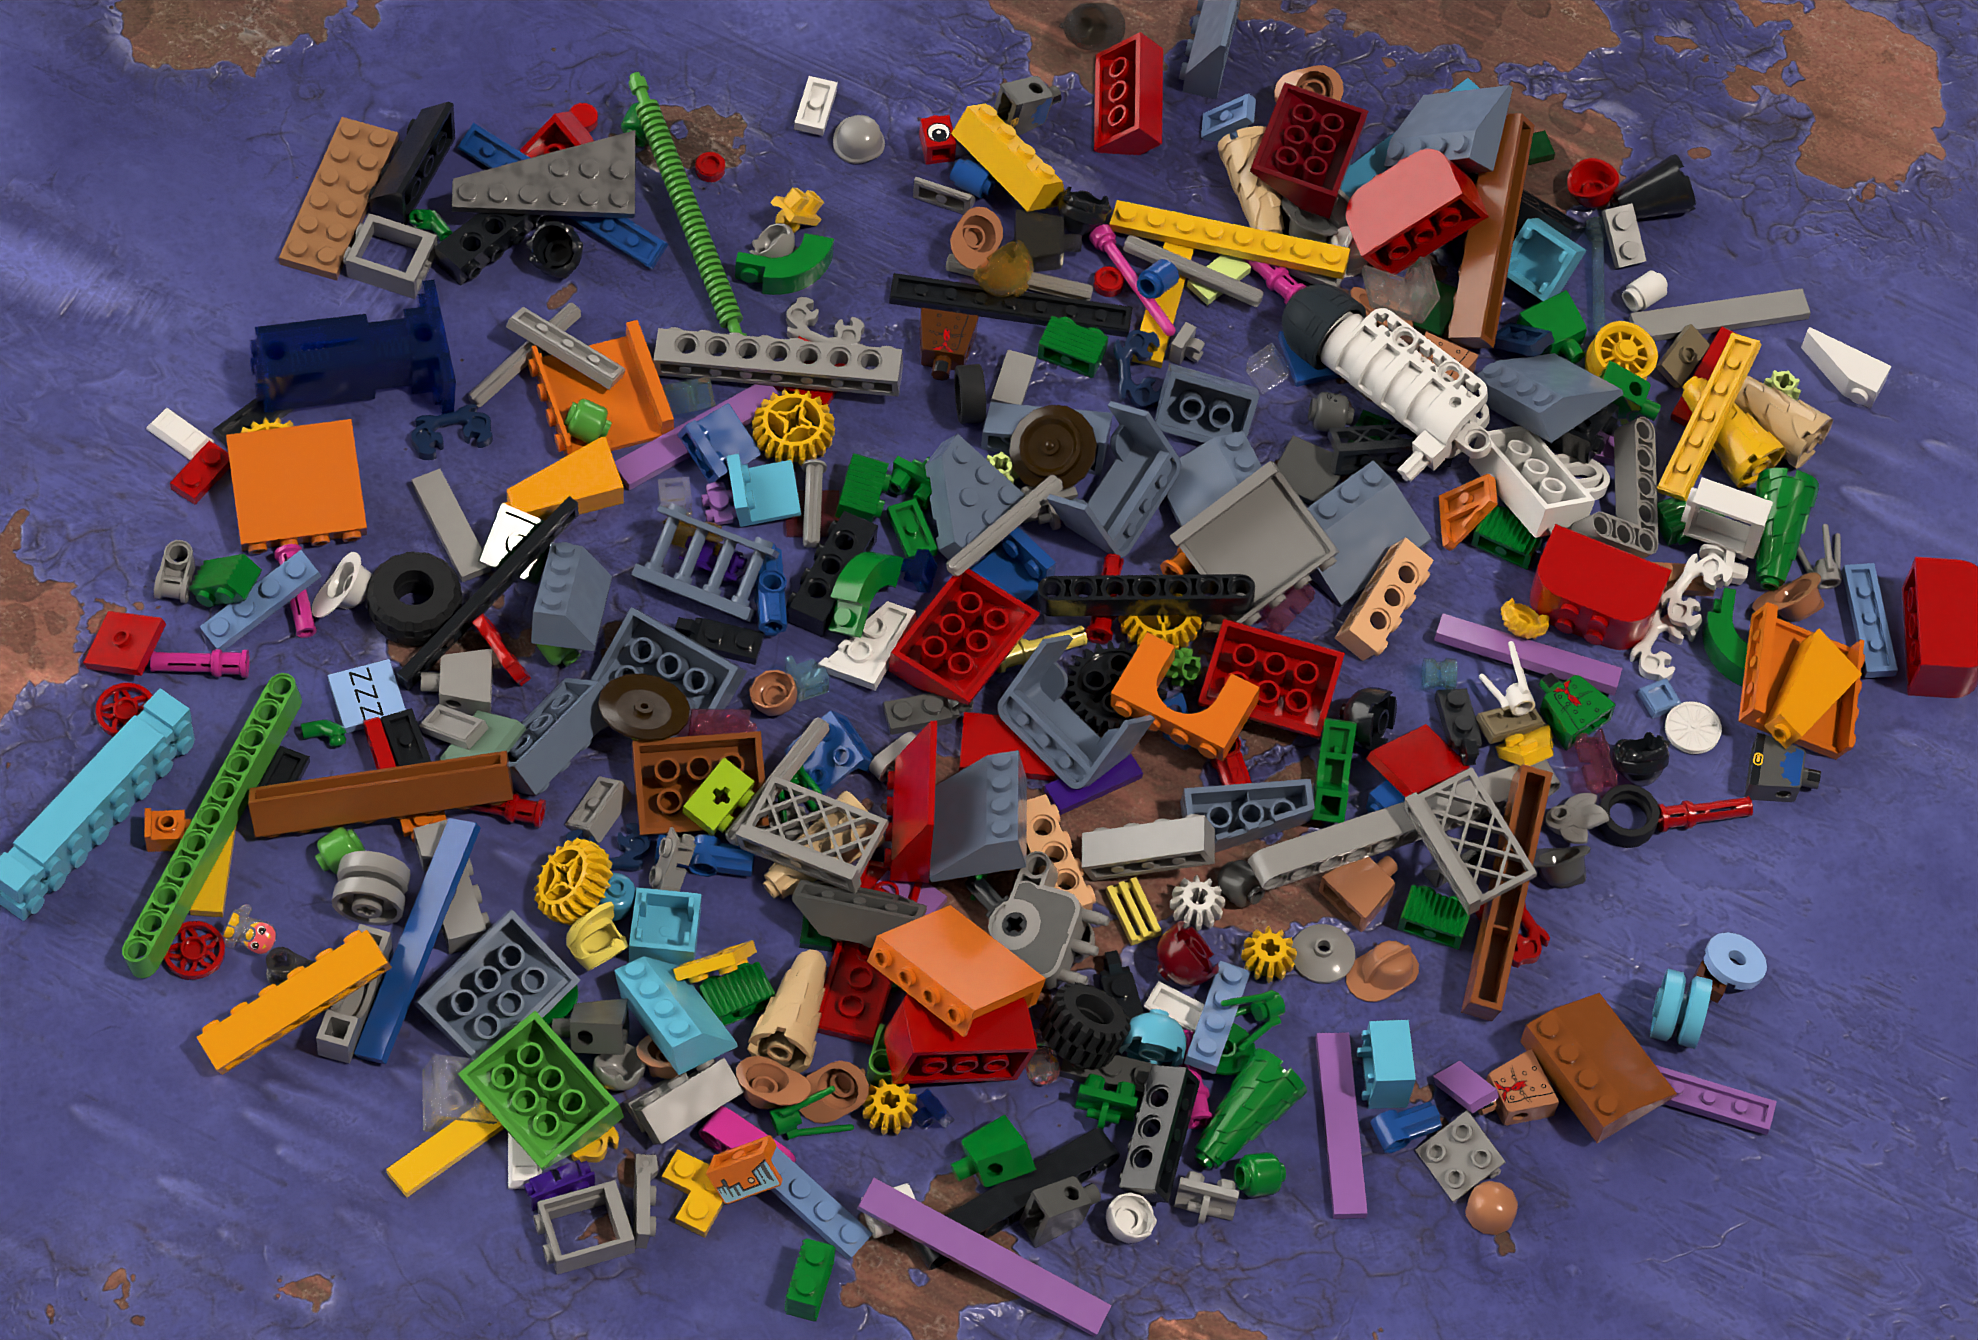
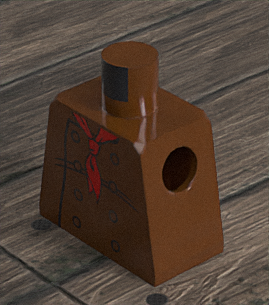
(946, 340)

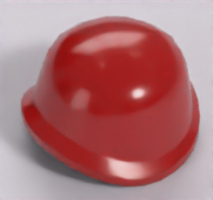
(1592, 182)

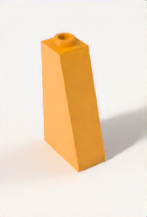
(584, 475)
(1810, 688)

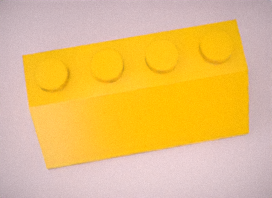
(1008, 158)

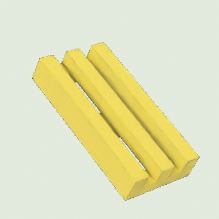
(1124, 888)

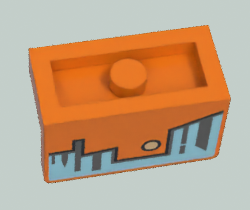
(744, 1170)

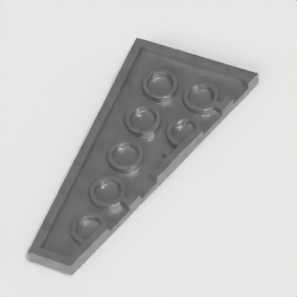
(574, 181)

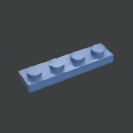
(263, 601)
(1869, 619)
(1215, 1019)
(818, 1207)

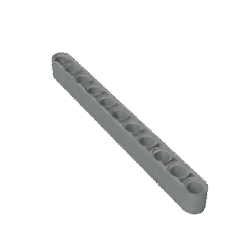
(1373, 833)

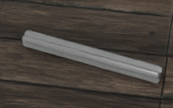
(1195, 271)
(1038, 282)
(518, 359)
(1003, 526)
(786, 770)

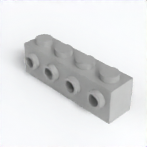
(1148, 847)

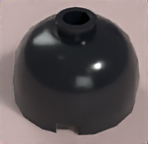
(1373, 712)

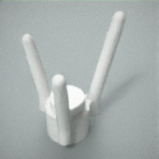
(1518, 695)

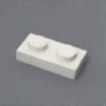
(815, 105)

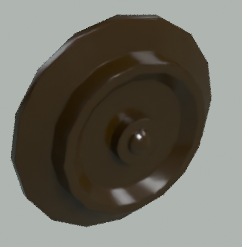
(1053, 443)
(644, 707)

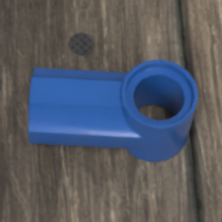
(1398, 1129)

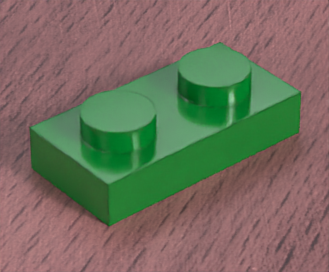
(911, 528)

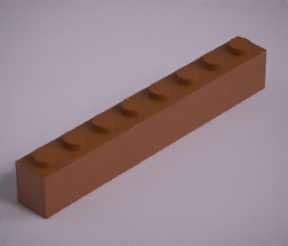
(1491, 241)
(380, 794)
(1504, 913)

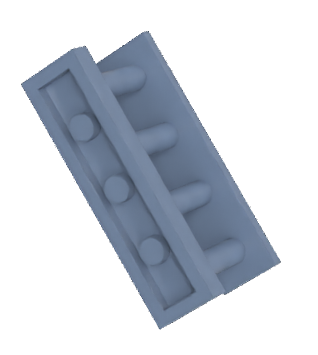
(710, 593)

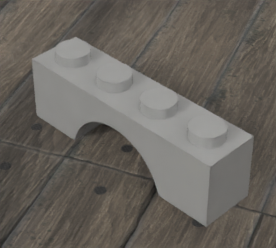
(463, 920)
(346, 1018)

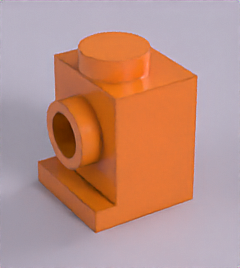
(164, 829)

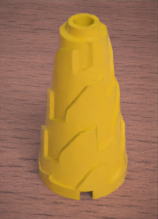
(1742, 442)

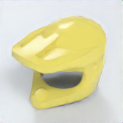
(595, 937)

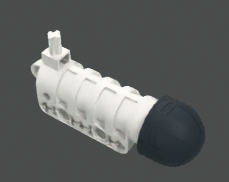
(1332, 332)

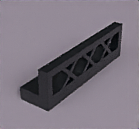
(1387, 454)

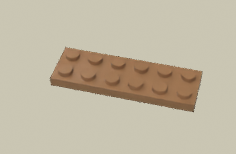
(338, 198)

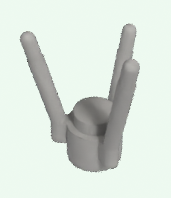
(1826, 567)

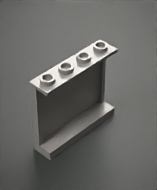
(1259, 533)

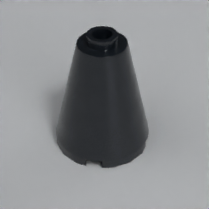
(1658, 191)

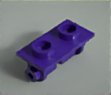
(708, 560)
(573, 1178)

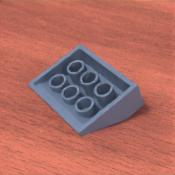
(1210, 47)
(1458, 124)
(1545, 393)
(1210, 474)
(1363, 522)
(657, 650)
(981, 819)
(496, 986)

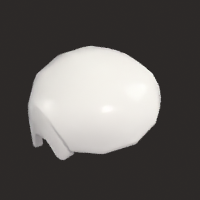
(1130, 1218)

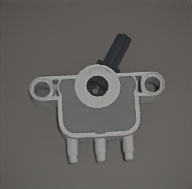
(1048, 917)

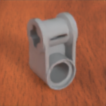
(175, 577)

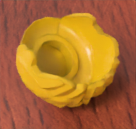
(1523, 620)

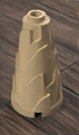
(1258, 200)
(1789, 420)
(783, 880)
(792, 1017)

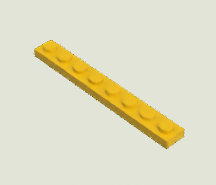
(1230, 239)

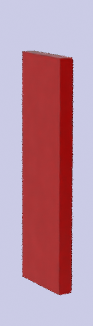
(855, 989)

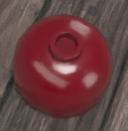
(1185, 956)

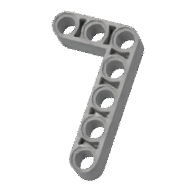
(1635, 494)

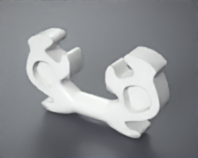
(1679, 611)
(1652, 665)

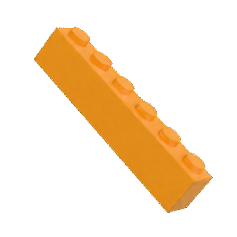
(294, 1001)

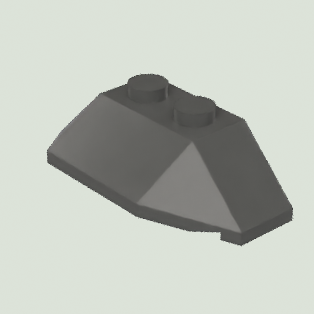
(852, 915)

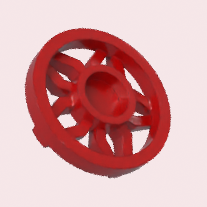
(123, 708)
(195, 950)

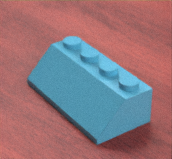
(673, 1013)

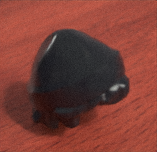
(1082, 211)
(555, 249)
(1641, 759)

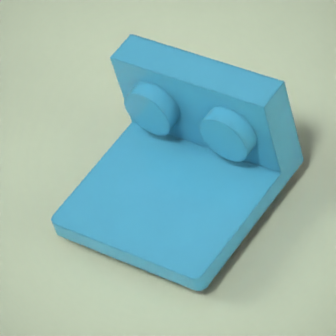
(763, 491)

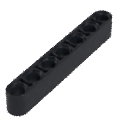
(1160, 587)
(1006, 1201)

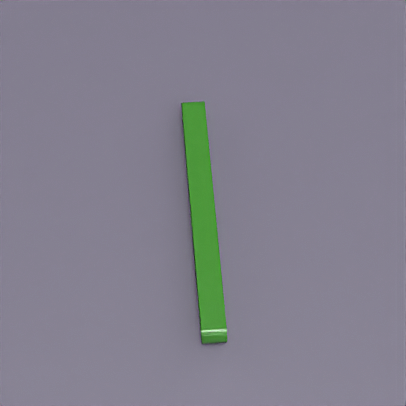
(212, 838)

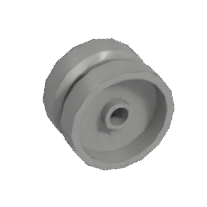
(371, 888)

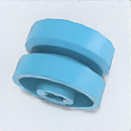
(1684, 1009)

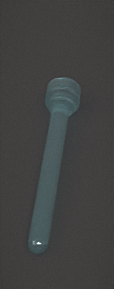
(1597, 234)

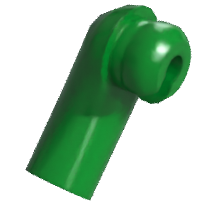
(429, 220)
(324, 728)

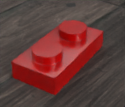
(201, 473)

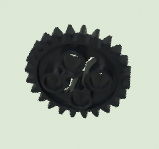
(1099, 669)

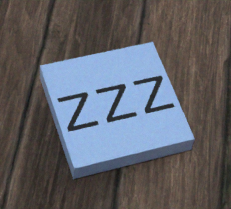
(365, 694)

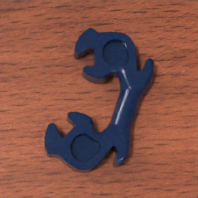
(1136, 344)
(475, 423)
(634, 845)

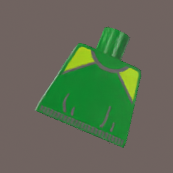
(1635, 392)

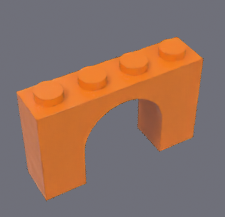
(1210, 730)

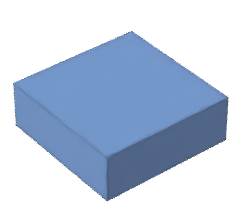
(1659, 698)

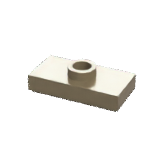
(1683, 356)
(1501, 723)

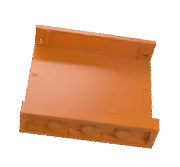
(633, 404)

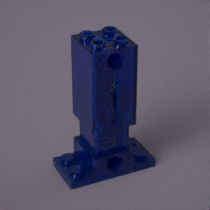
(352, 358)

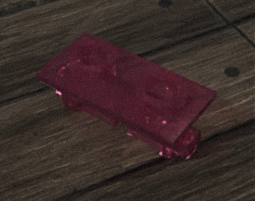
(1281, 615)
(720, 721)
(1595, 750)

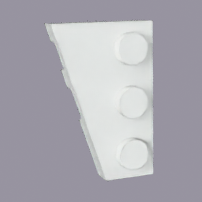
(868, 657)

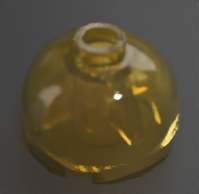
(1007, 270)

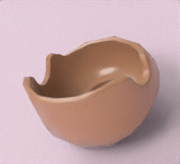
(773, 692)
(1491, 1207)

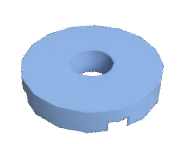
(1745, 952)

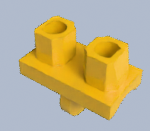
(798, 208)

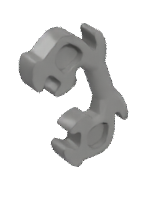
(800, 317)

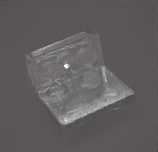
(1406, 297)
(448, 1096)

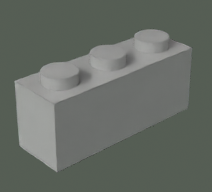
(687, 1100)

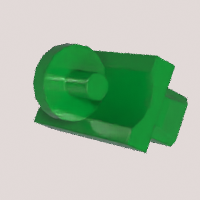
(913, 476)
(1104, 1104)

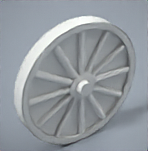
(1693, 727)

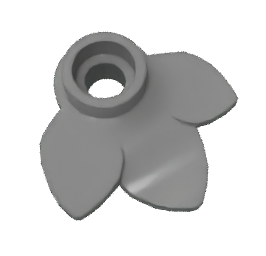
(1576, 817)

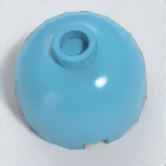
(1155, 1039)

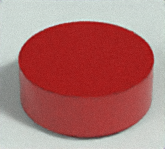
(586, 115)
(710, 166)
(1108, 281)

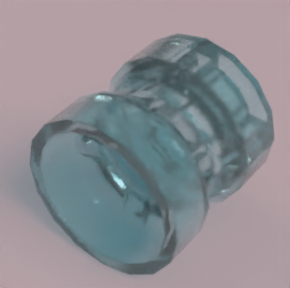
(1439, 673)

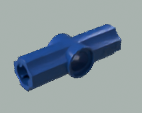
(771, 595)
(714, 856)

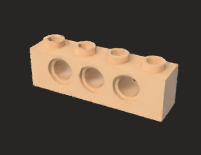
(1357, 631)
(1056, 844)

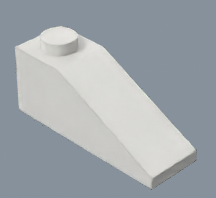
(1848, 369)

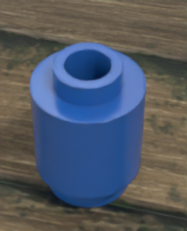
(972, 178)
(1157, 279)

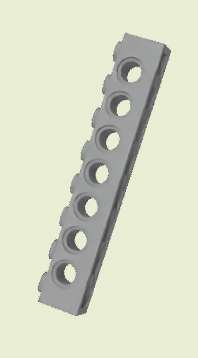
(790, 372)

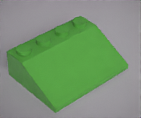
(541, 1092)

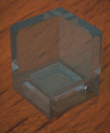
(689, 395)
(808, 678)

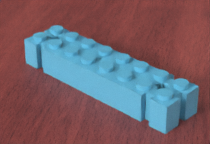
(94, 803)

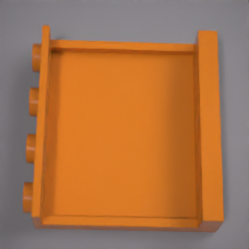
(296, 485)
(1768, 659)
(954, 967)

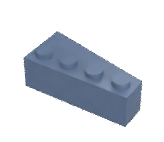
(1005, 417)
(1250, 809)

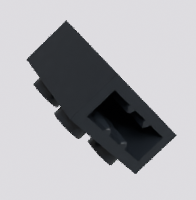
(1588, 436)

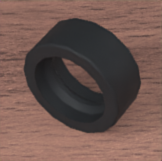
(970, 393)
(1642, 799)

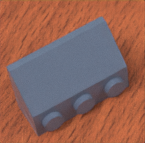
(1204, 405)

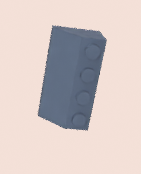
(570, 599)
(555, 734)

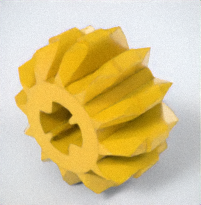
(1280, 953)
(878, 1108)

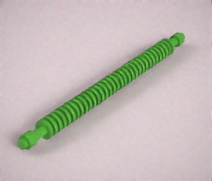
(686, 206)

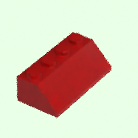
(1129, 97)

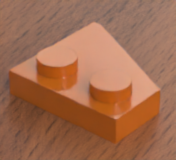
(1465, 508)

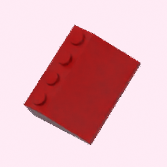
(961, 638)
(1292, 676)
(912, 809)

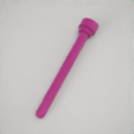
(1104, 239)

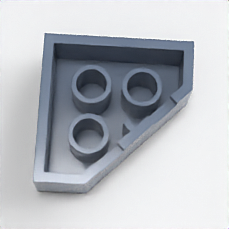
(965, 494)

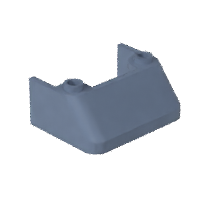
(1131, 488)
(1054, 730)

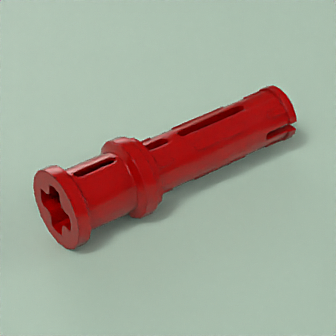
(1100, 626)
(517, 809)
(1687, 812)

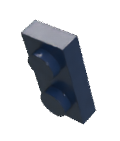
(1523, 339)

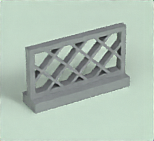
(1442, 846)
(794, 853)

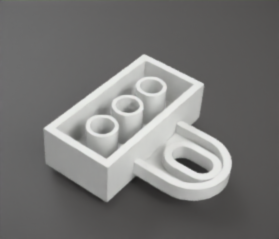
(1539, 483)

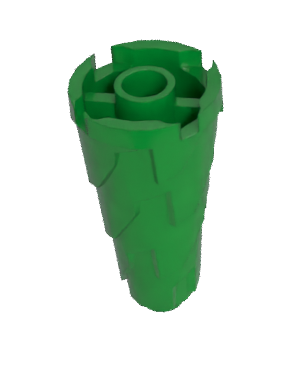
(1785, 524)
(1256, 1098)

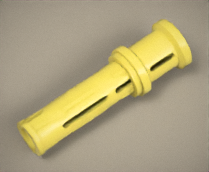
(1025, 648)

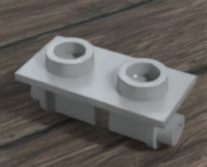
(672, 851)

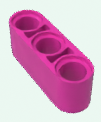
(729, 1130)

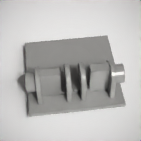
(1461, 1156)

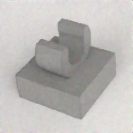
(1186, 345)

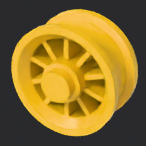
(1624, 345)

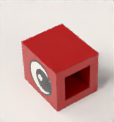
(936, 139)

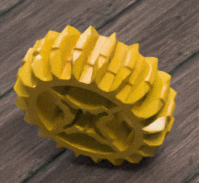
(784, 414)
(1138, 626)
(573, 881)

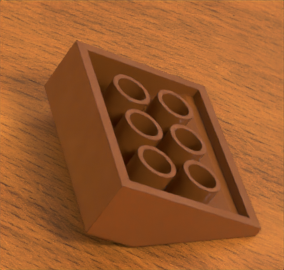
(674, 768)
(1596, 1065)

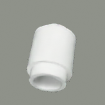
(1645, 291)

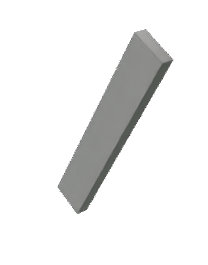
(1728, 313)

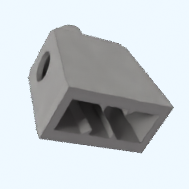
(463, 681)

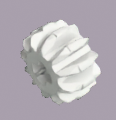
(1197, 892)

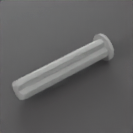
(813, 497)

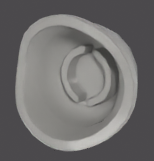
(858, 139)

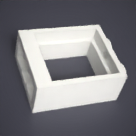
(1722, 530)

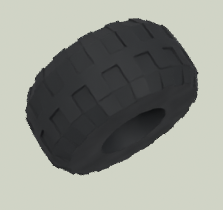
(410, 574)

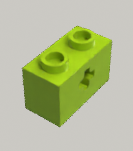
(723, 780)

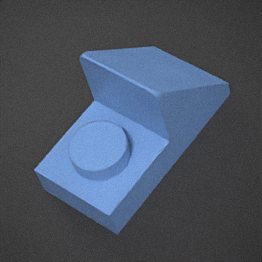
(1228, 118)

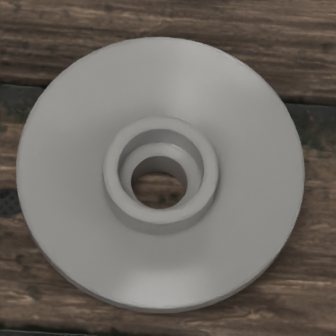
(1319, 965)

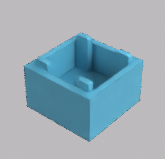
(1543, 259)
(665, 925)
(1387, 1064)

